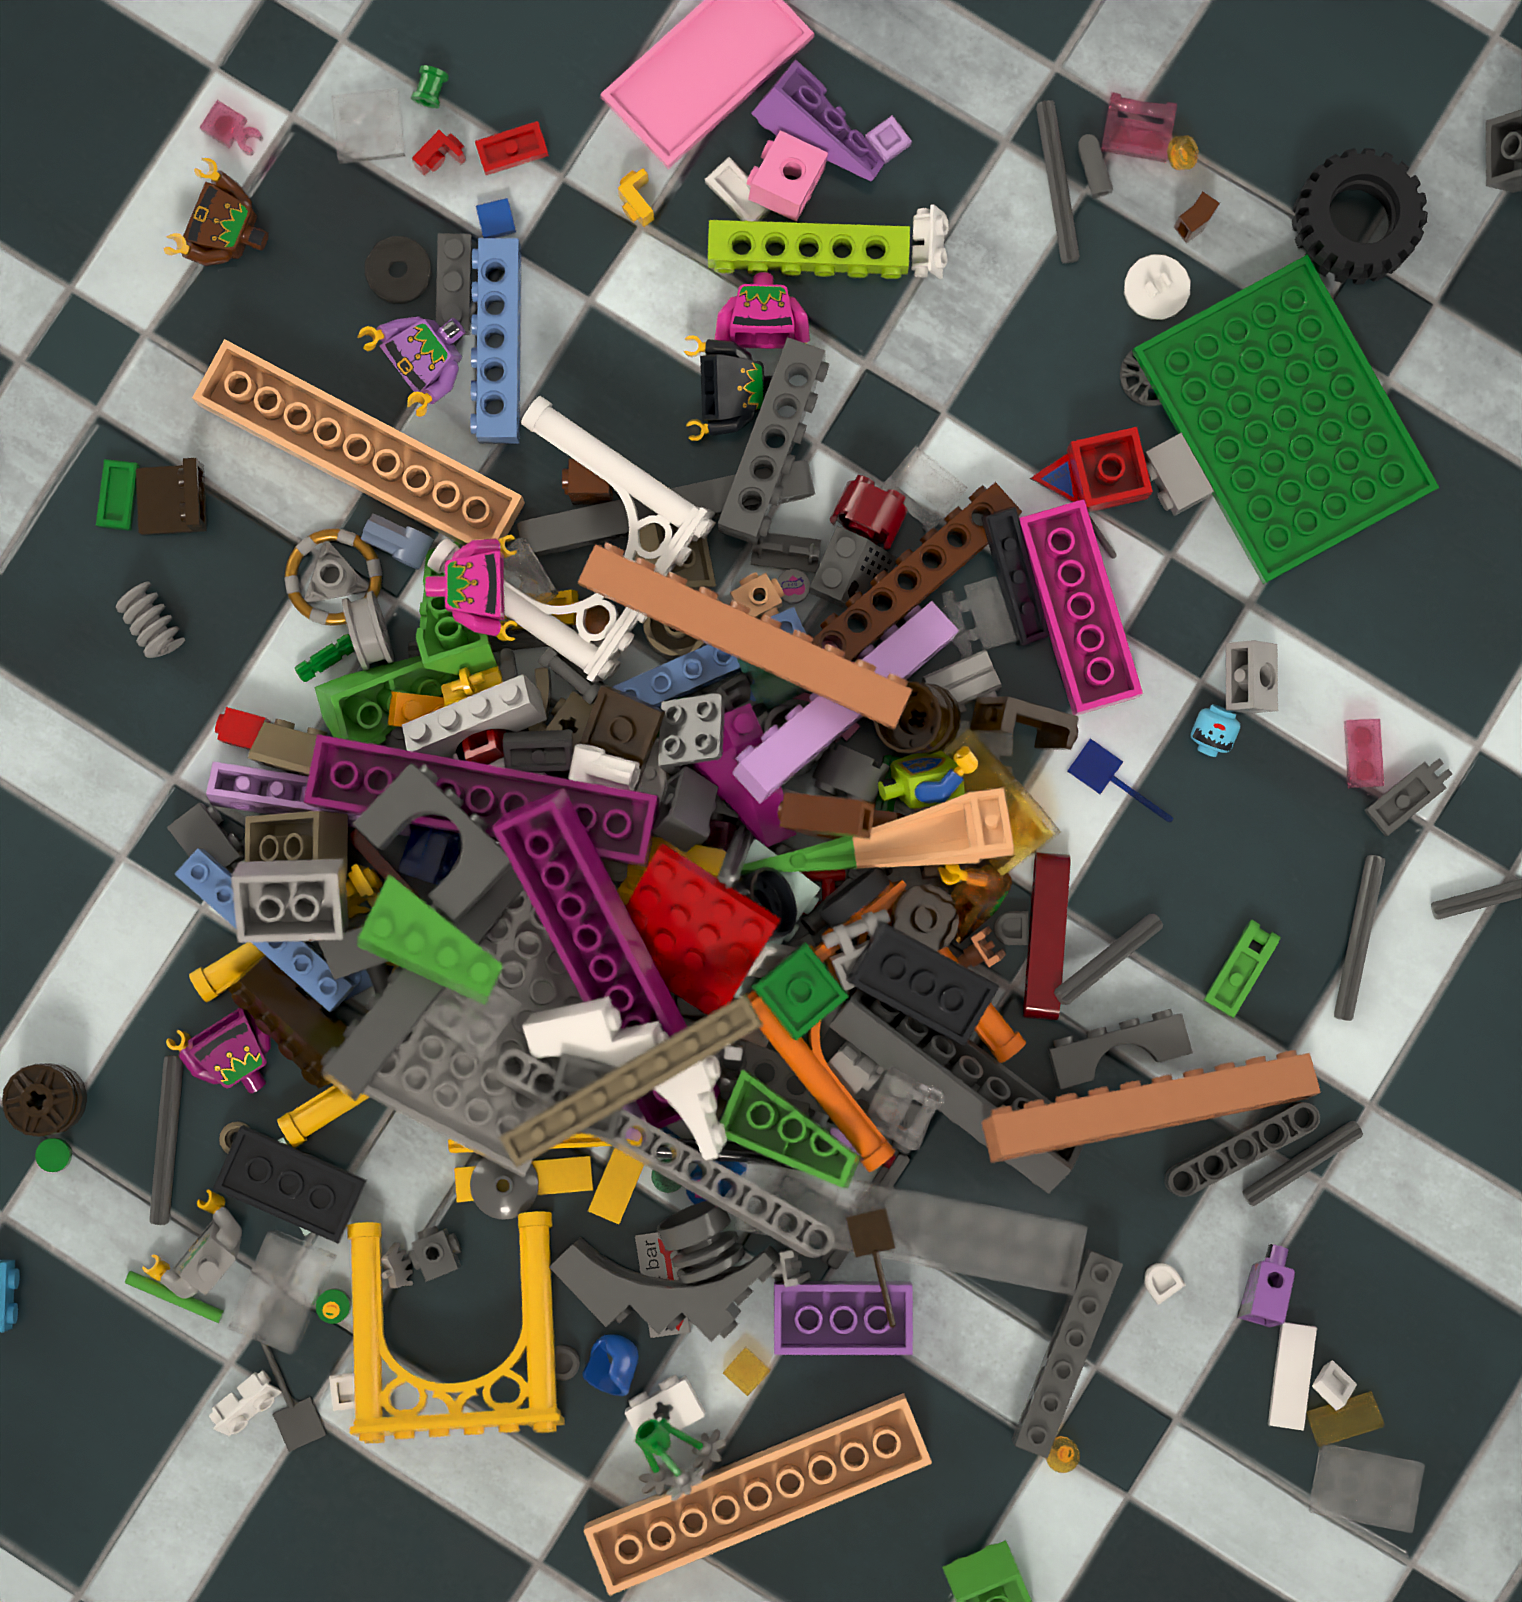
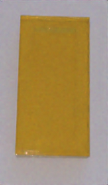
(1354, 1418)

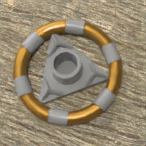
(332, 574)

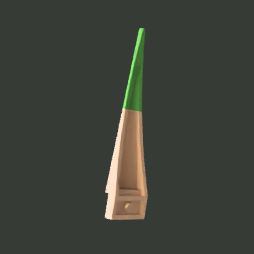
(948, 833)

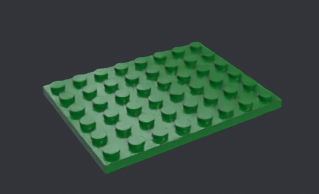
(1285, 419)

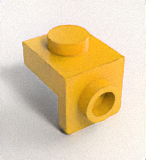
(634, 205)

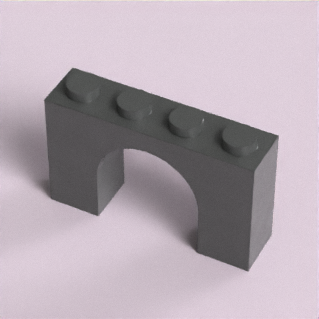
(417, 795)

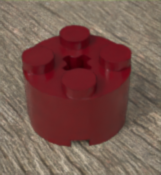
(870, 511)

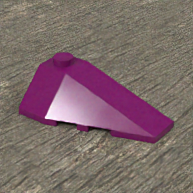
(761, 819)

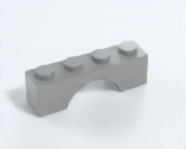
(507, 706)

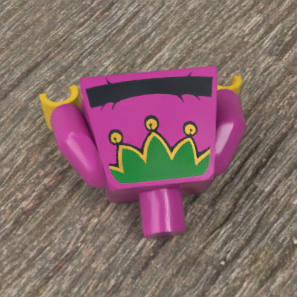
(762, 316)
(475, 586)

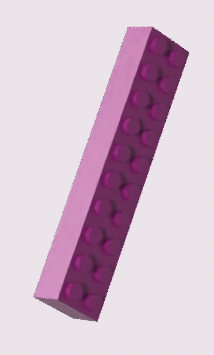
(354, 774)
(589, 923)

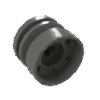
(703, 1246)

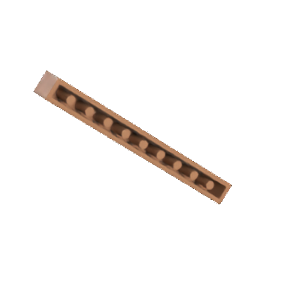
(744, 636)
(1149, 1107)

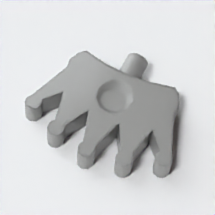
(395, 1267)

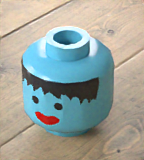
(1215, 730)

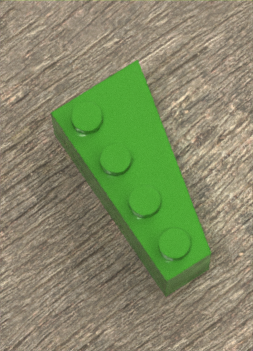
(424, 942)

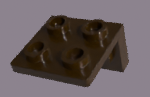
(171, 498)

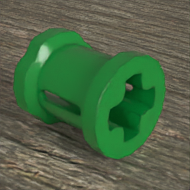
(429, 86)

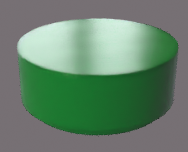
(53, 1154)

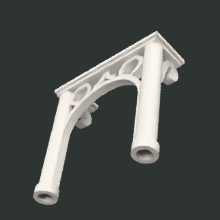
(628, 482)

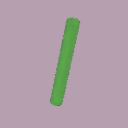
(162, 1292)

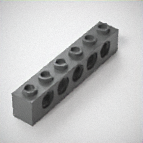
(795, 359)
(1066, 1354)

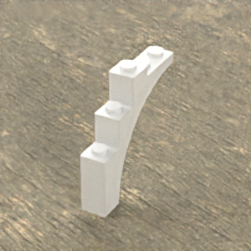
(595, 1033)

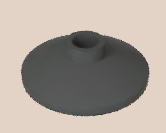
(502, 1204)

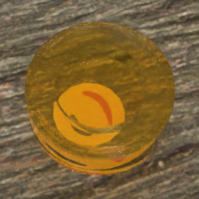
(1182, 152)
(1063, 1455)

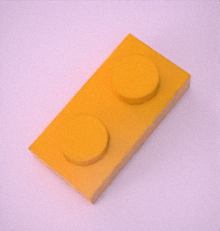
(408, 706)

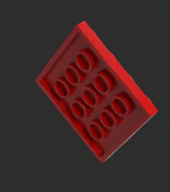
(697, 929)

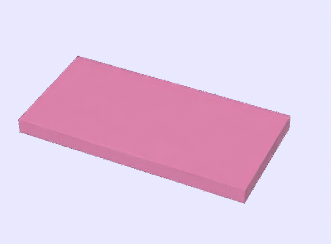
(704, 71)

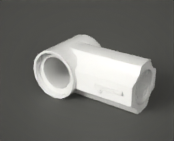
(595, 767)

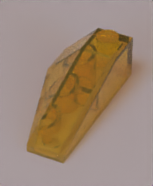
(1028, 821)

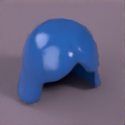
(615, 1376)

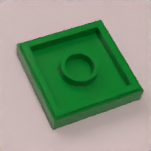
(799, 991)

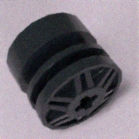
(773, 893)

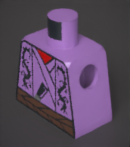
(1262, 1302)

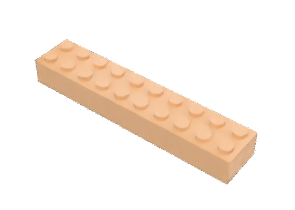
(356, 448)
(757, 1494)

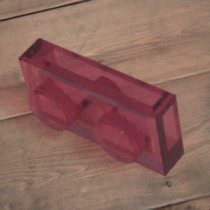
(1364, 753)

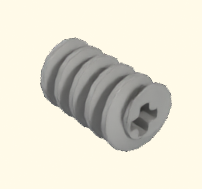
(147, 623)

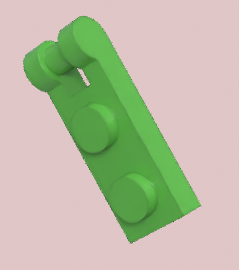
(1241, 969)

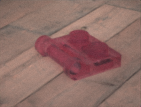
(1138, 137)

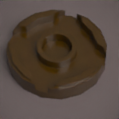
(926, 915)

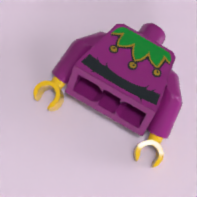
(226, 1052)

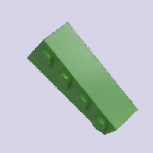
(776, 1128)

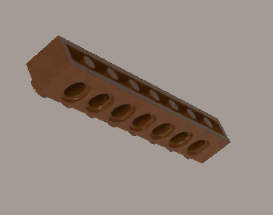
(911, 565)

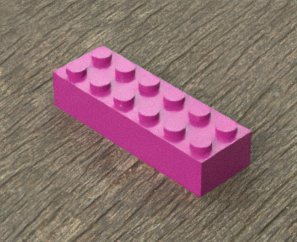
(1080, 608)

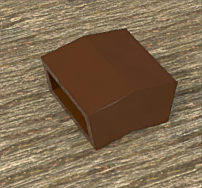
(1196, 218)

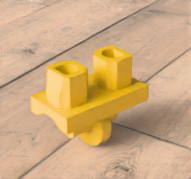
(470, 684)

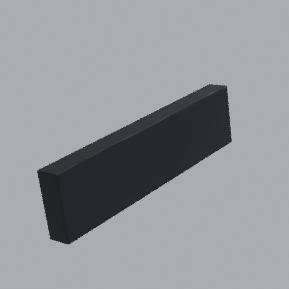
(1015, 575)

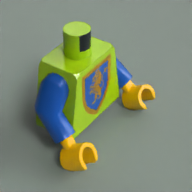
(928, 778)

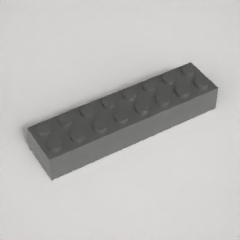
(966, 1075)

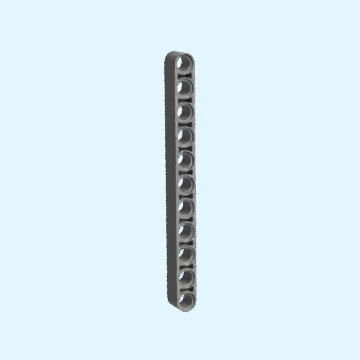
(677, 1169)

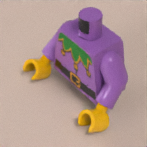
(421, 355)

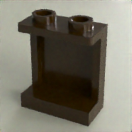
(998, 715)

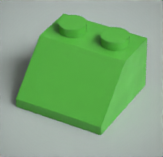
(987, 1576)

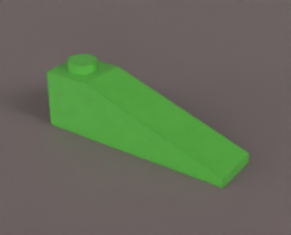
(359, 702)

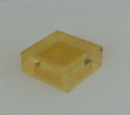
(746, 1371)

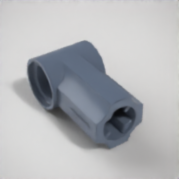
(405, 544)

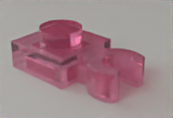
(228, 126)

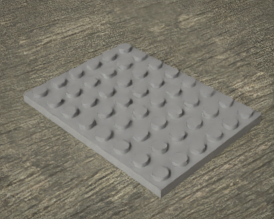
(454, 1091)

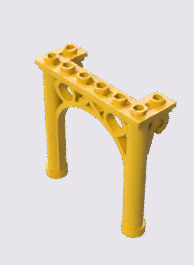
(215, 979)
(371, 1347)

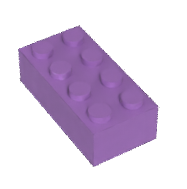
(842, 1318)

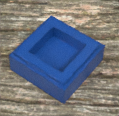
(496, 218)

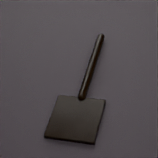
(869, 1235)

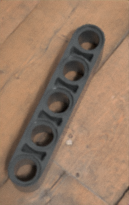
(1259, 1148)

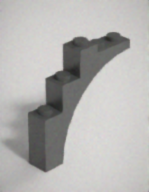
(611, 1289)

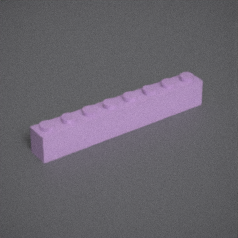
(823, 721)

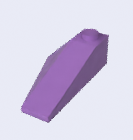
(801, 110)

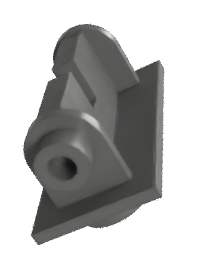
(787, 552)

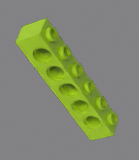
(825, 237)

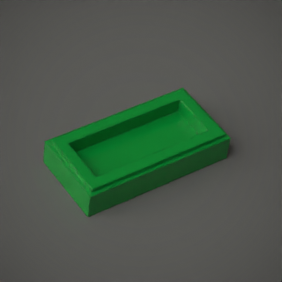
(117, 495)

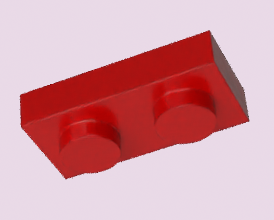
(511, 148)

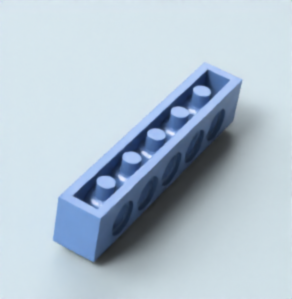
(491, 255)
(694, 670)
(296, 958)

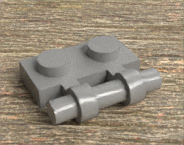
(847, 959)

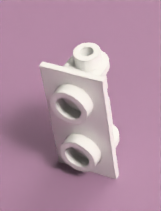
(932, 256)
(233, 1414)

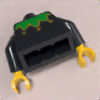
(730, 386)

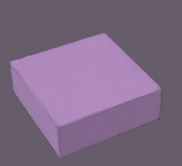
(888, 139)

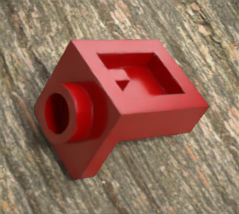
(432, 152)

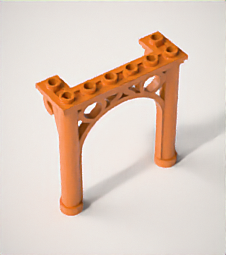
(821, 1081)

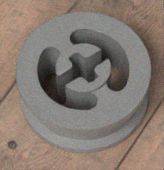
(368, 630)

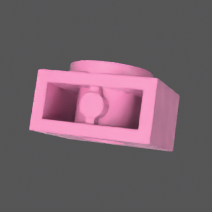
(783, 158)

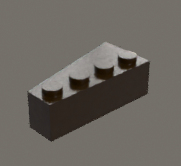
(288, 1017)

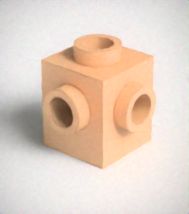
(759, 585)

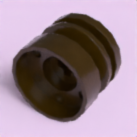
(939, 725)
(60, 1110)

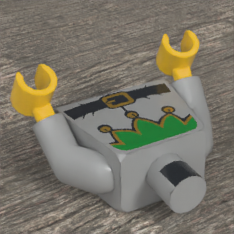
(207, 1257)

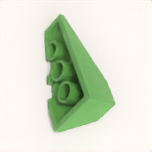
(445, 642)

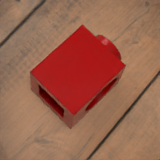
(239, 727)

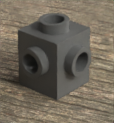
(432, 1265)

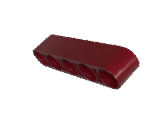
(1046, 935)

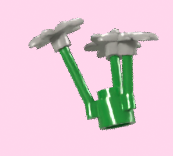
(654, 1438)

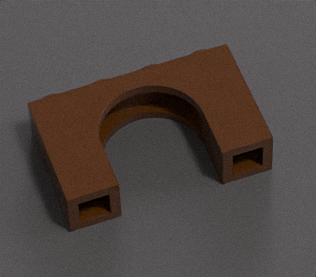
(831, 816)

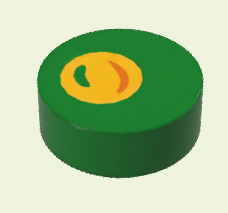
(333, 1306)

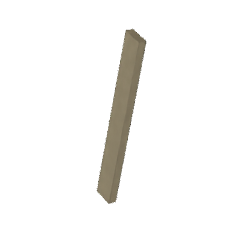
(631, 1080)

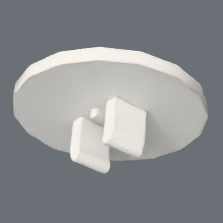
(1157, 287)

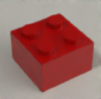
(1110, 469)

